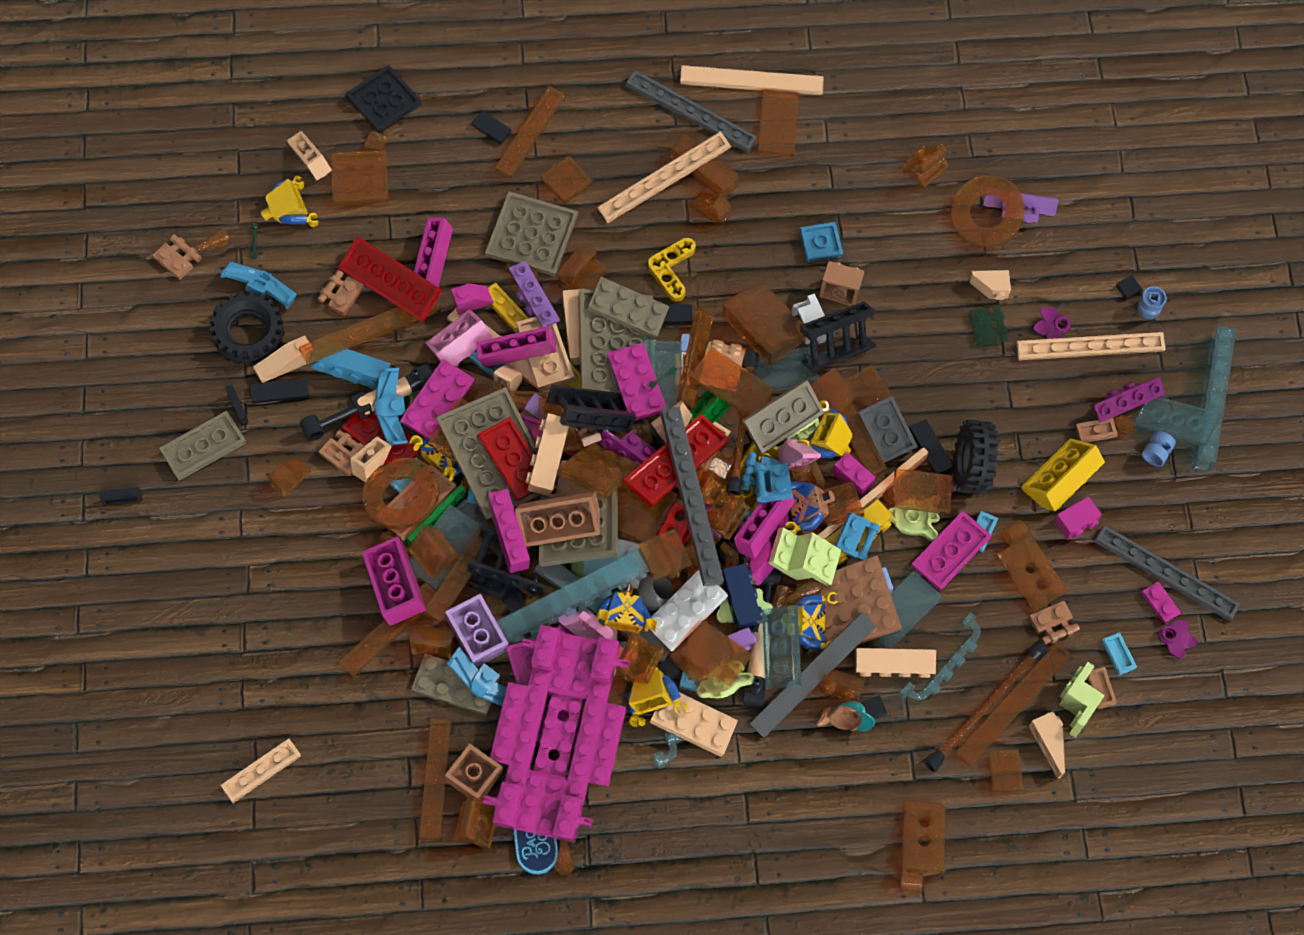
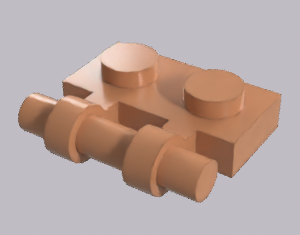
(173, 261)
(345, 296)
(337, 454)
(1050, 618)

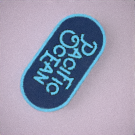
(535, 852)

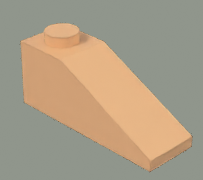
(309, 155)
(281, 361)
(1049, 736)

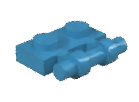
(748, 480)

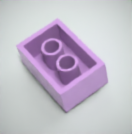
(477, 630)

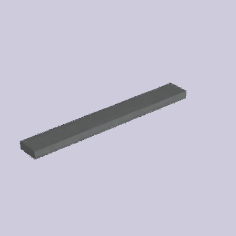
(690, 110)
(1167, 573)
(560, 577)
(813, 674)

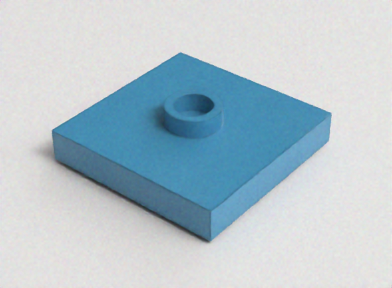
(821, 242)

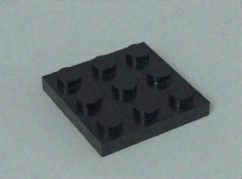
(383, 99)

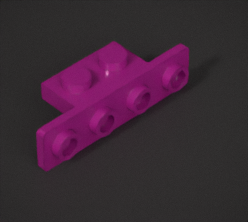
(1127, 398)
(629, 447)

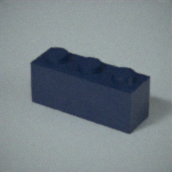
(741, 596)

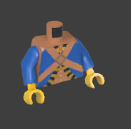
(809, 506)

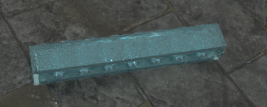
(1215, 392)
(574, 595)

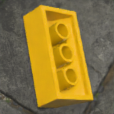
(1063, 474)

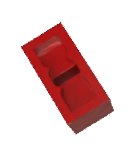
(671, 523)

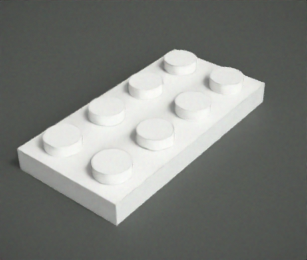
(686, 610)

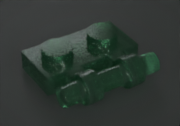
(982, 326)

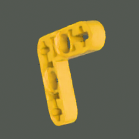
(665, 267)

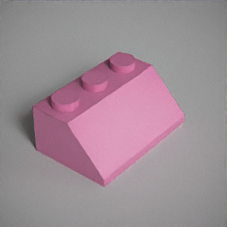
(459, 338)

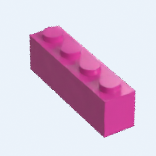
(433, 249)
(516, 347)
(761, 526)
(508, 531)

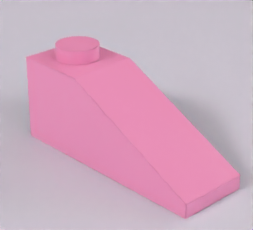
(797, 454)

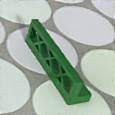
(712, 409)
(453, 499)

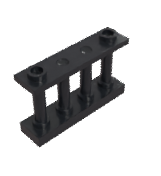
(830, 323)
(590, 409)
(477, 567)

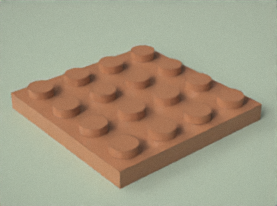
(858, 590)

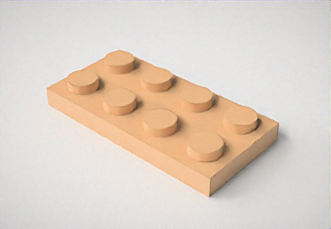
(548, 368)
(697, 725)

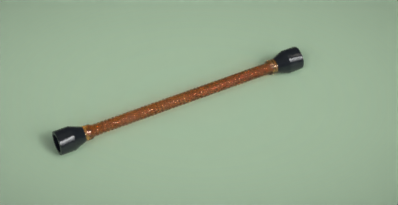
(734, 484)
(935, 759)

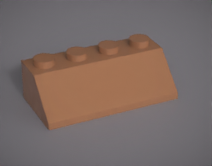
(559, 519)

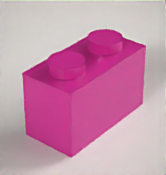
(850, 470)
(1078, 518)

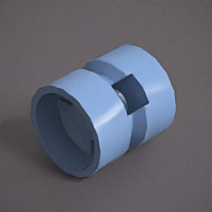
(1151, 302)
(1158, 448)

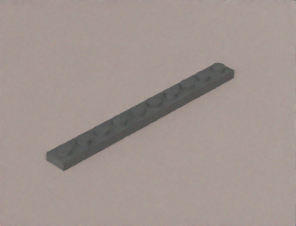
(691, 497)

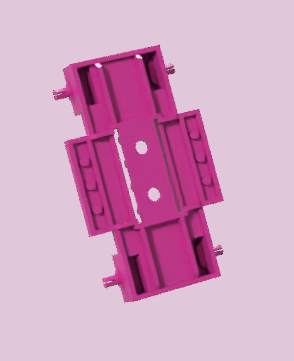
(573, 671)

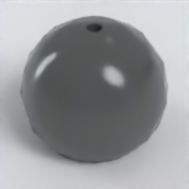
(654, 593)

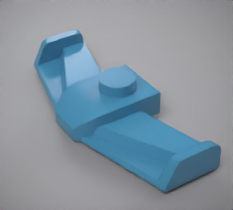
(260, 282)
(390, 406)
(481, 681)

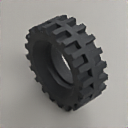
(242, 307)
(975, 457)

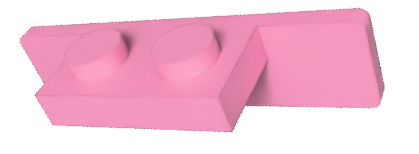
(586, 626)

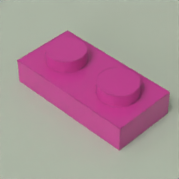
(1161, 603)

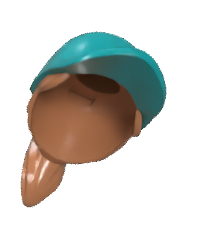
(847, 715)

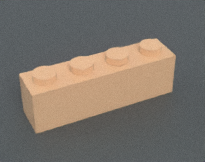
(571, 315)
(548, 455)
(895, 661)

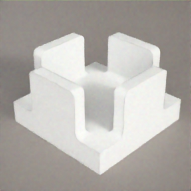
(809, 311)

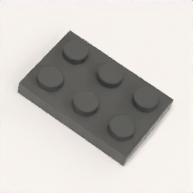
(887, 429)

